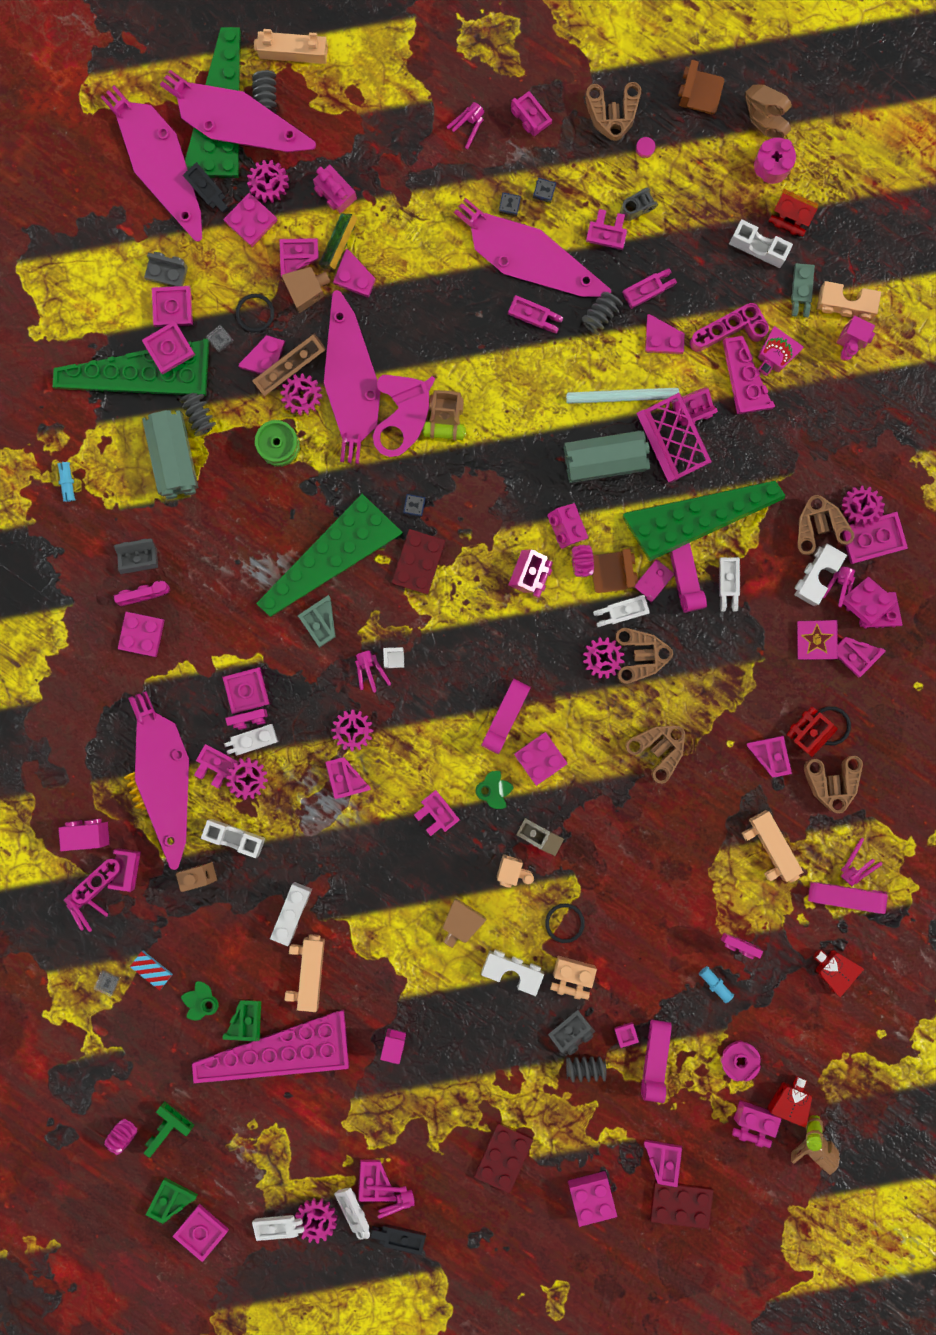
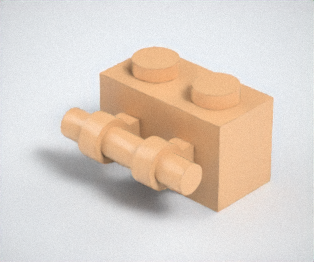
(510, 870)
(574, 972)

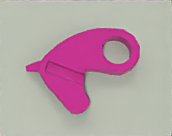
(413, 406)

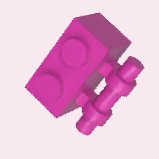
(334, 189)
(854, 336)
(531, 573)
(756, 1119)

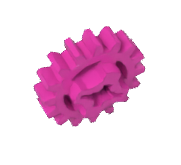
(259, 179)
(293, 397)
(853, 502)
(598, 665)
(344, 730)
(246, 770)
(323, 1214)

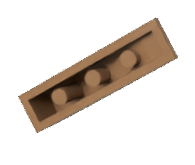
(289, 364)

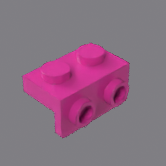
(530, 113)
(698, 404)
(567, 525)

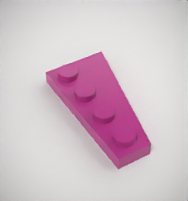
(746, 384)

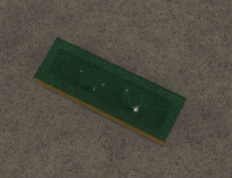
(338, 241)

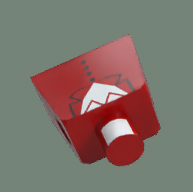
(837, 971)
(792, 1102)

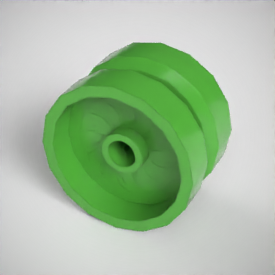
(271, 433)

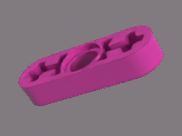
(103, 867)

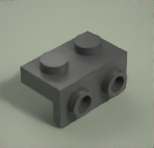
(136, 556)

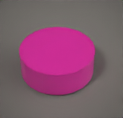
(645, 147)

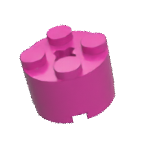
(775, 160)

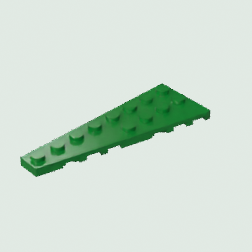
(218, 157)
(137, 374)
(679, 523)
(347, 541)

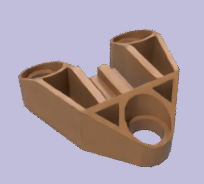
(766, 108)
(597, 111)
(837, 519)
(643, 639)
(671, 759)
(849, 782)

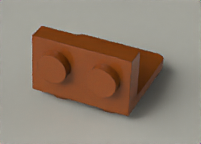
(700, 90)
(614, 571)

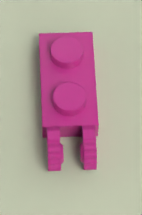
(647, 288)
(533, 314)
(143, 593)

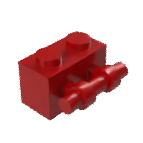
(795, 208)
(816, 732)

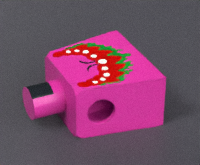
(777, 351)

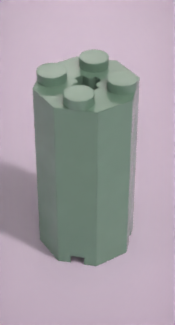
(170, 454)
(606, 456)

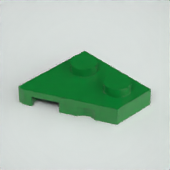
(245, 1022)
(169, 1200)

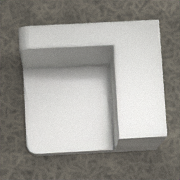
(393, 657)

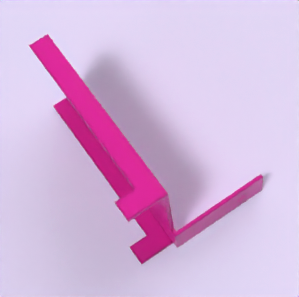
(654, 580)

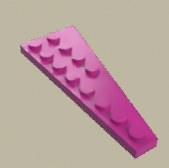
(296, 1050)

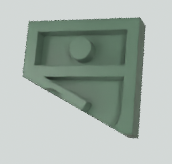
(319, 621)

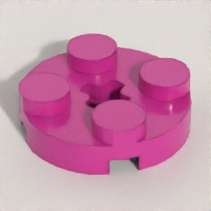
(729, 1060)

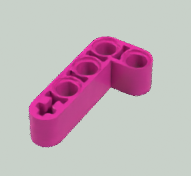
(727, 330)
(686, 579)
(505, 716)
(848, 897)
(655, 1064)

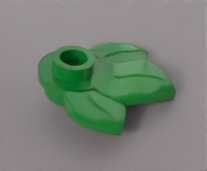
(497, 790)
(197, 1000)

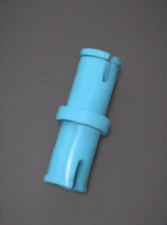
(66, 481)
(716, 984)

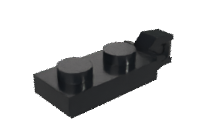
(206, 187)
(399, 1238)

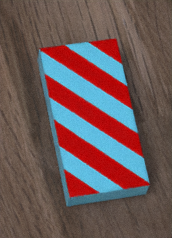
(151, 970)

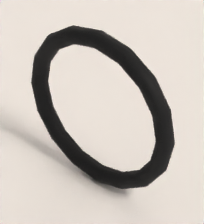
(249, 297)
(846, 718)
(549, 930)

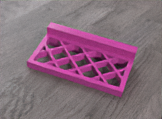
(658, 444)

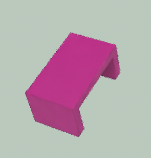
(129, 867)
(393, 1046)

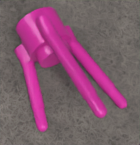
(471, 114)
(845, 578)
(366, 661)
(852, 875)
(74, 909)
(404, 1199)

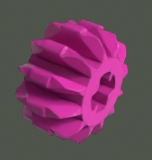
(582, 561)
(120, 1136)

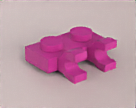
(607, 235)
(238, 721)
(216, 761)
(440, 811)

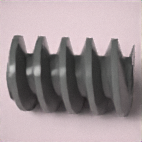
(264, 89)
(600, 311)
(197, 414)
(586, 1069)

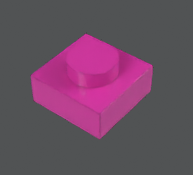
(626, 1035)

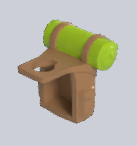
(445, 414)
(817, 1147)

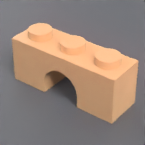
(832, 300)

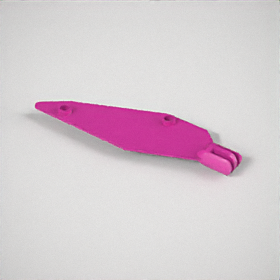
(234, 117)
(158, 160)
(528, 253)
(350, 378)
(162, 776)

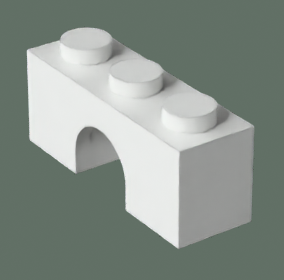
(769, 250)
(810, 588)
(227, 835)
(291, 913)
(497, 964)

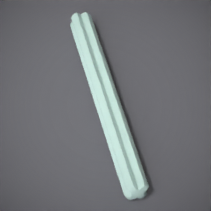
(620, 395)

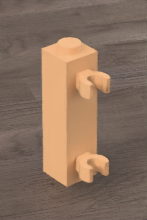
(291, 47)
(776, 847)
(310, 975)

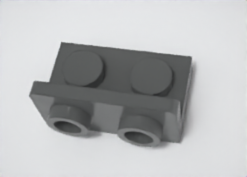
(165, 270)
(572, 1033)

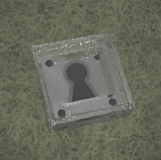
(219, 338)
(106, 983)

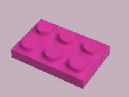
(875, 540)

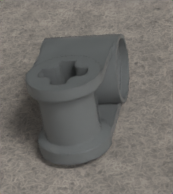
(641, 203)

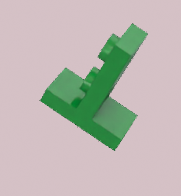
(173, 1119)

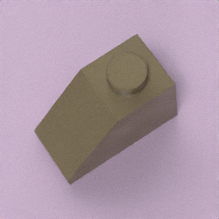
(540, 837)

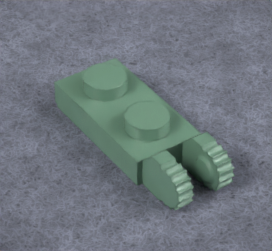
(802, 288)

